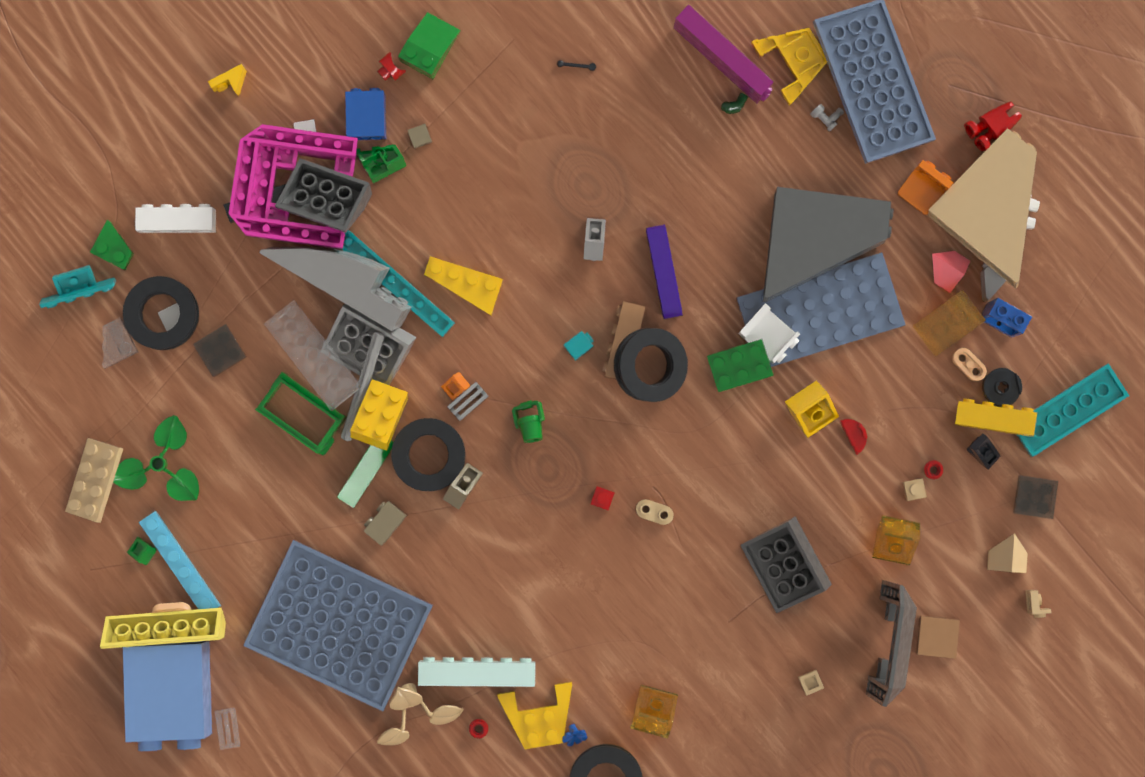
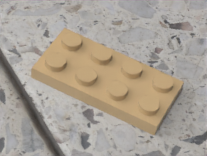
(94, 480)

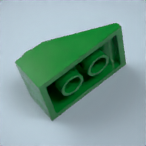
(428, 45)

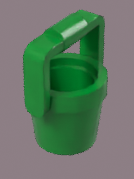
(530, 425)

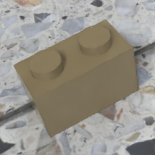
(385, 522)

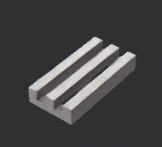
(464, 394)

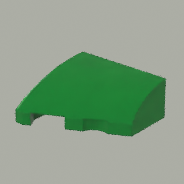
(381, 161)

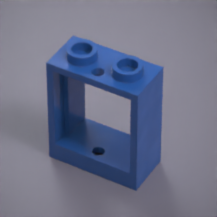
(1011, 318)

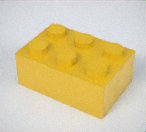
(379, 414)

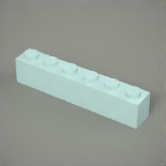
(476, 673)

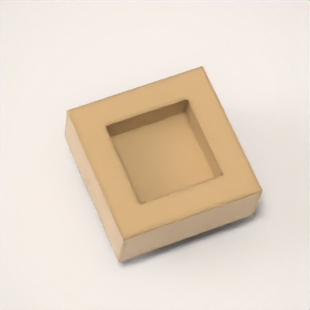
(914, 489)
(811, 682)

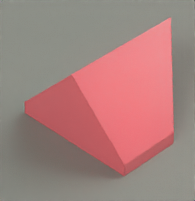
(949, 269)

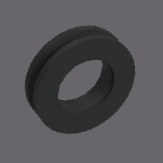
(138, 298)
(675, 369)
(401, 451)
(606, 754)

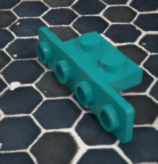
(76, 284)

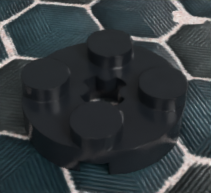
(1008, 378)

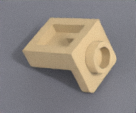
(1033, 601)

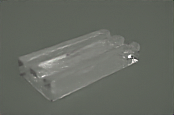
(227, 730)

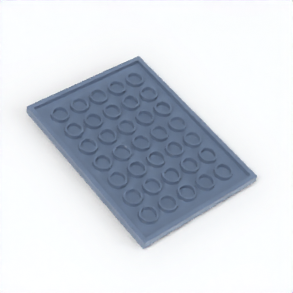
(338, 625)

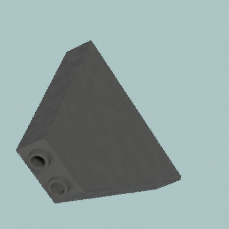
(818, 233)

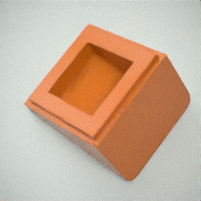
(455, 386)

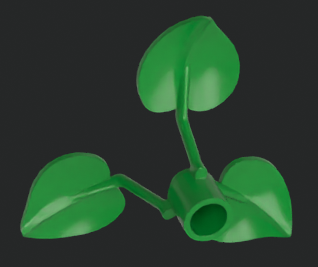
(183, 485)

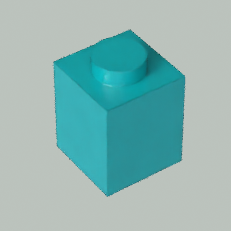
(579, 345)

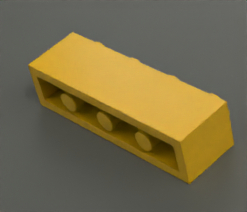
(994, 418)

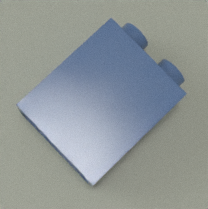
(167, 694)

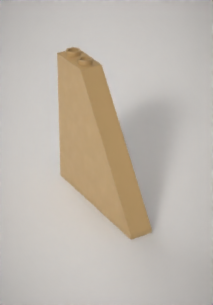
(991, 205)

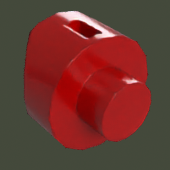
(389, 69)

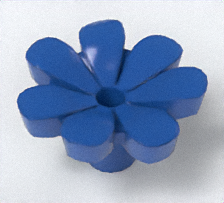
(574, 735)

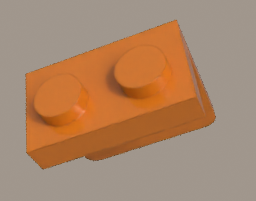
(924, 186)

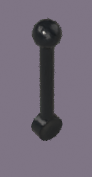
(591, 67)

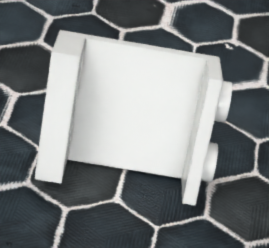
(773, 331)

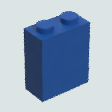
(366, 114)

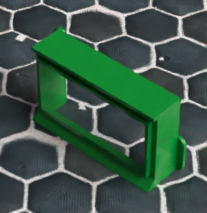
(328, 439)

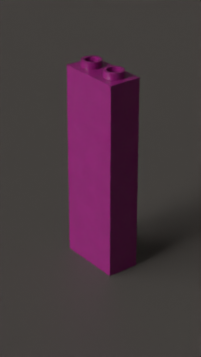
(723, 54)

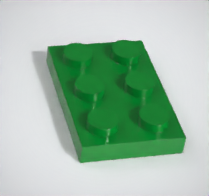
(740, 365)

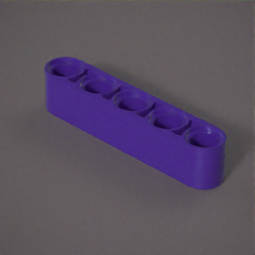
(664, 271)

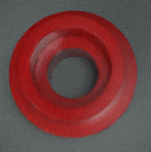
(939, 469)
(474, 733)

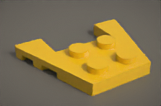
(801, 54)
(539, 725)

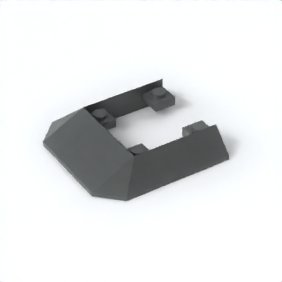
(892, 673)

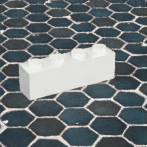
(175, 219)

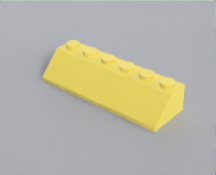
(163, 628)

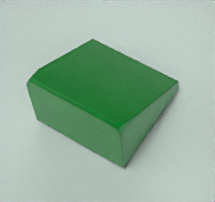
(141, 551)

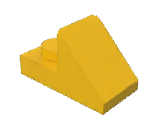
(234, 77)

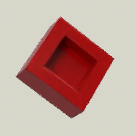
(602, 498)

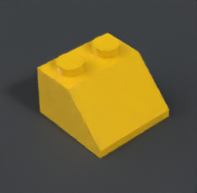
(812, 408)

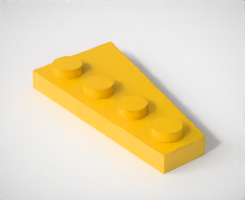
(469, 284)

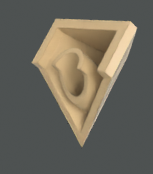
(1008, 556)

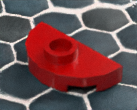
(855, 433)

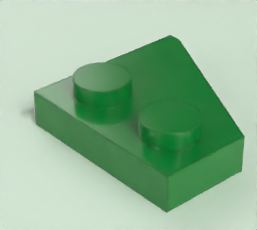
(112, 247)

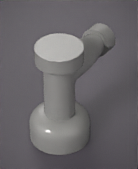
(828, 121)

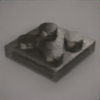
(219, 350)
(1035, 497)

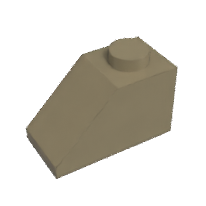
(462, 486)

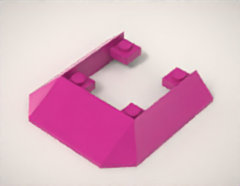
(255, 176)

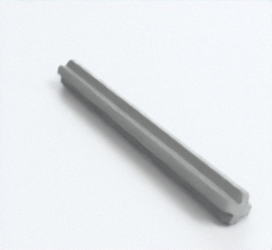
(364, 380)

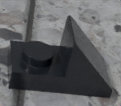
(984, 451)

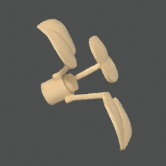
(408, 697)

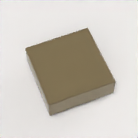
(419, 136)

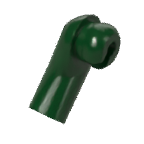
(735, 106)

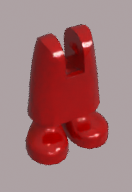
(996, 120)

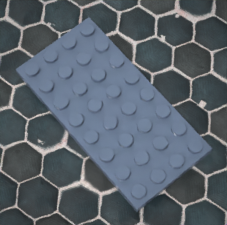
(874, 80)
(834, 307)

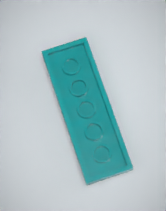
(1074, 408)

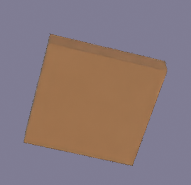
(938, 637)

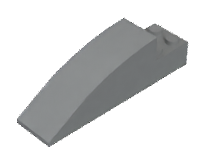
(347, 278)

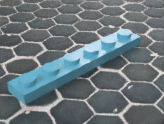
(179, 562)

